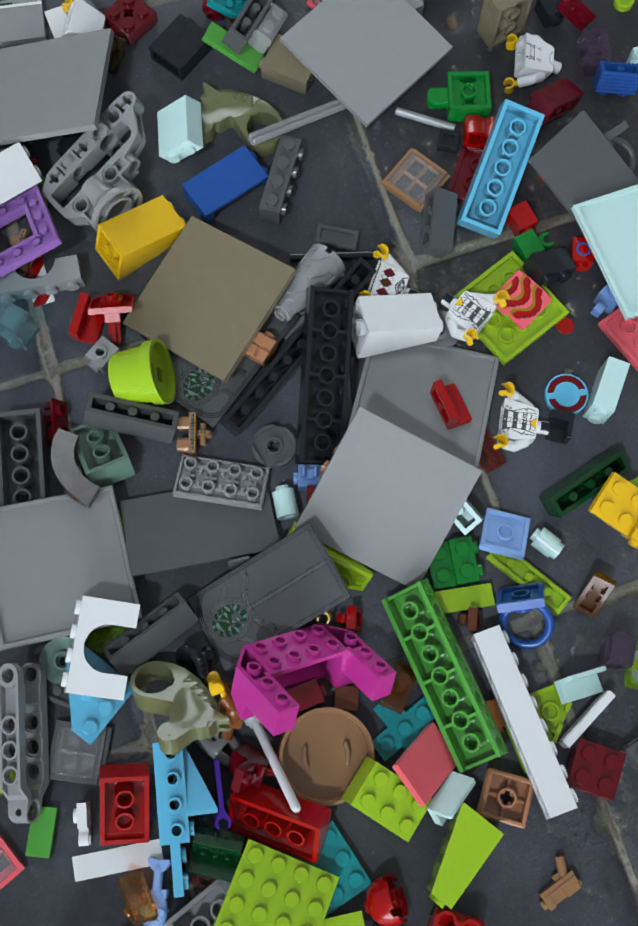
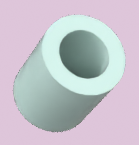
(285, 502)

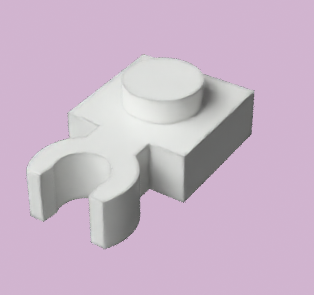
(82, 817)

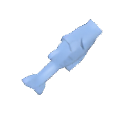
(158, 894)

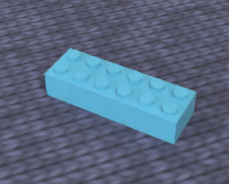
(500, 169)

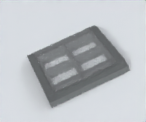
(76, 760)

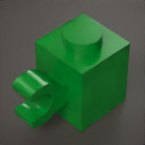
(529, 243)

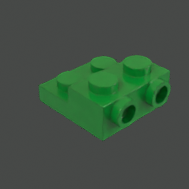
(455, 564)

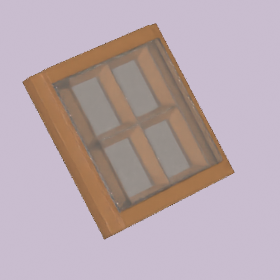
(414, 178)

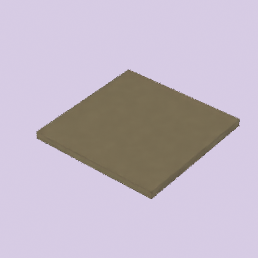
(210, 298)

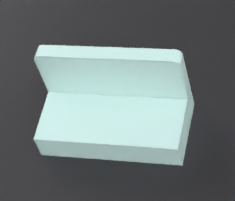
(579, 685)
(450, 797)

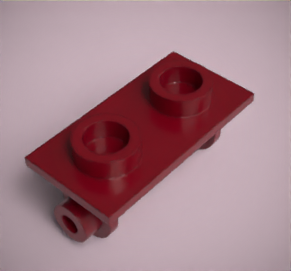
(576, 12)
(55, 413)

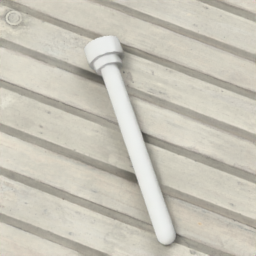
(282, 779)

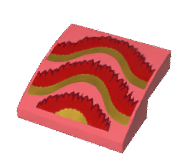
(525, 300)

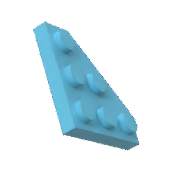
(92, 713)

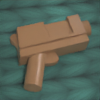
(564, 886)

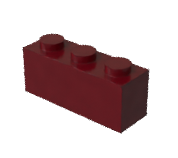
(555, 99)

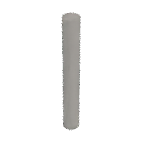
(425, 119)

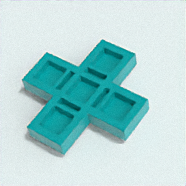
(401, 728)

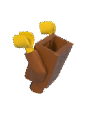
(225, 703)

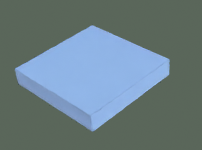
(504, 533)

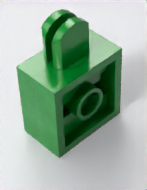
(459, 88)

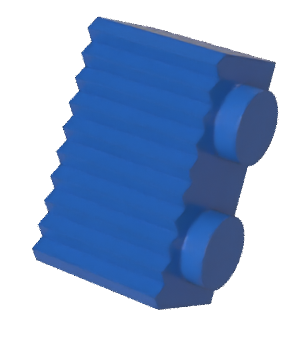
(616, 78)

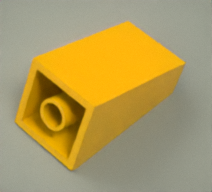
(138, 236)

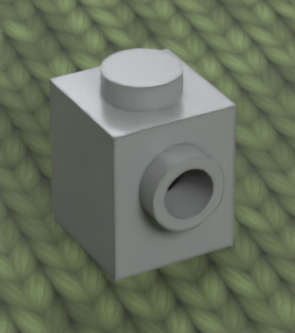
(99, 355)

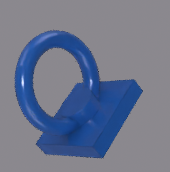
(522, 600)

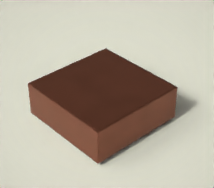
(346, 698)

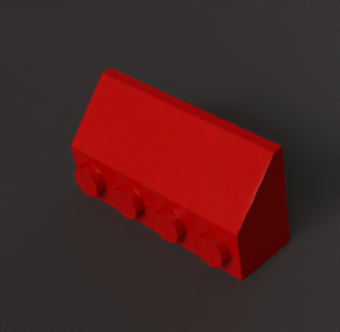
(268, 819)

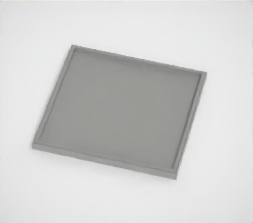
(366, 51)
(53, 86)
(399, 387)
(388, 498)
(53, 557)

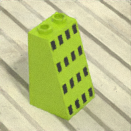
(461, 855)

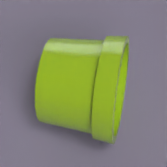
(143, 373)

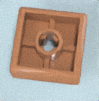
(518, 788)

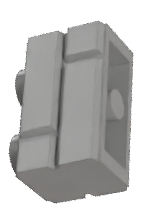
(267, 28)

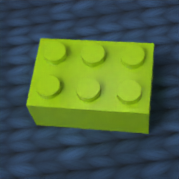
(384, 799)

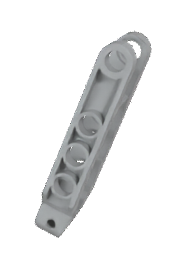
(21, 702)

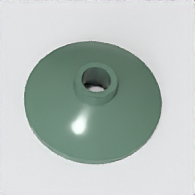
(51, 658)

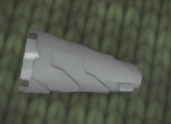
(315, 269)

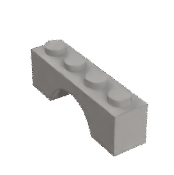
(64, 275)

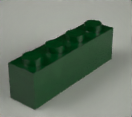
(583, 483)

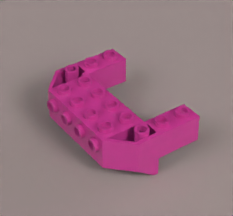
(295, 657)

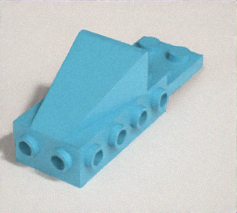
(190, 799)

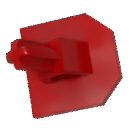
(112, 307)

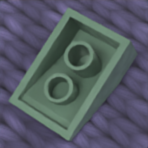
(102, 455)

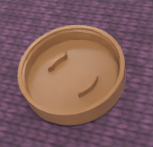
(324, 753)

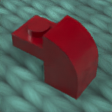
(248, 767)

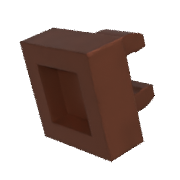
(472, 620)

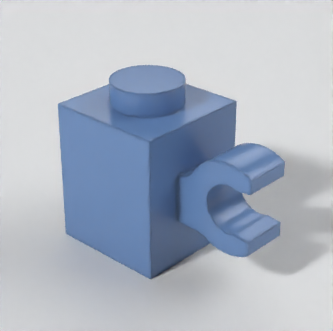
(604, 302)
(306, 476)

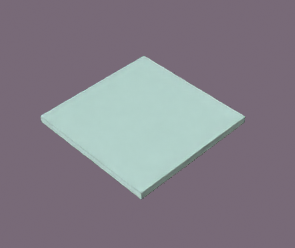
(612, 235)

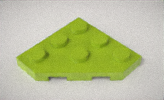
(551, 711)

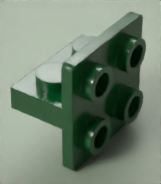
(215, 853)

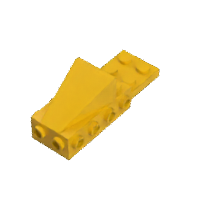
(618, 507)

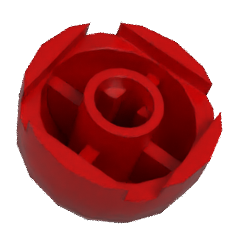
(385, 902)

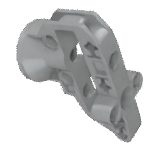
(100, 192)

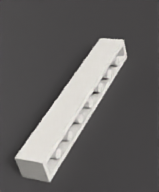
(523, 722)

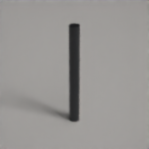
(351, 255)

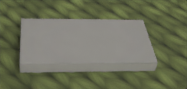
(221, 482)

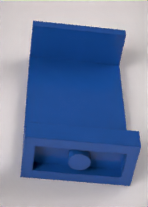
(224, 182)

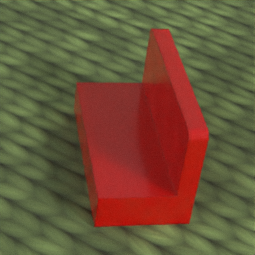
(84, 326)
(450, 404)

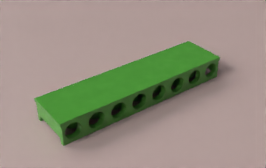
(444, 676)

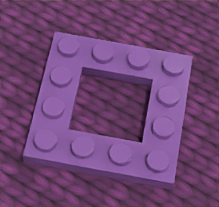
(44, 231)

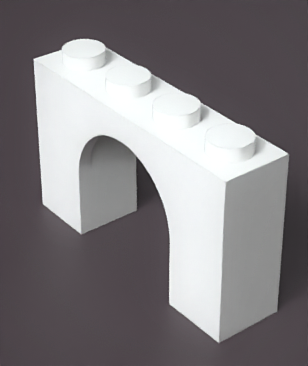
(81, 677)

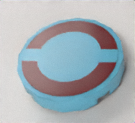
(566, 393)

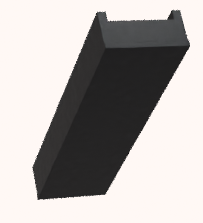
(324, 373)

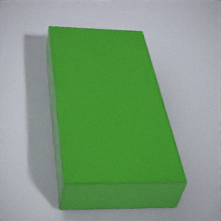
(42, 833)

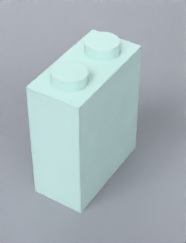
(180, 129)
(606, 390)

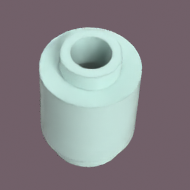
(546, 543)

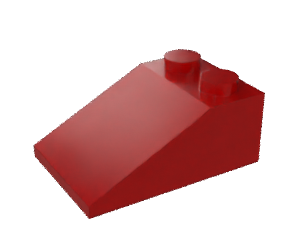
(124, 803)

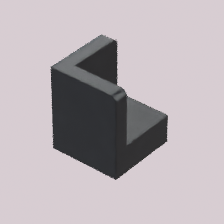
(560, 426)

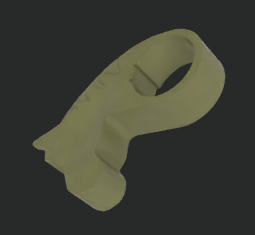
(240, 111)
(187, 703)

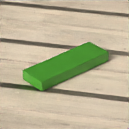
(248, 56)

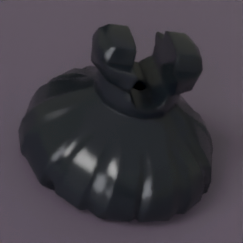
(195, 660)

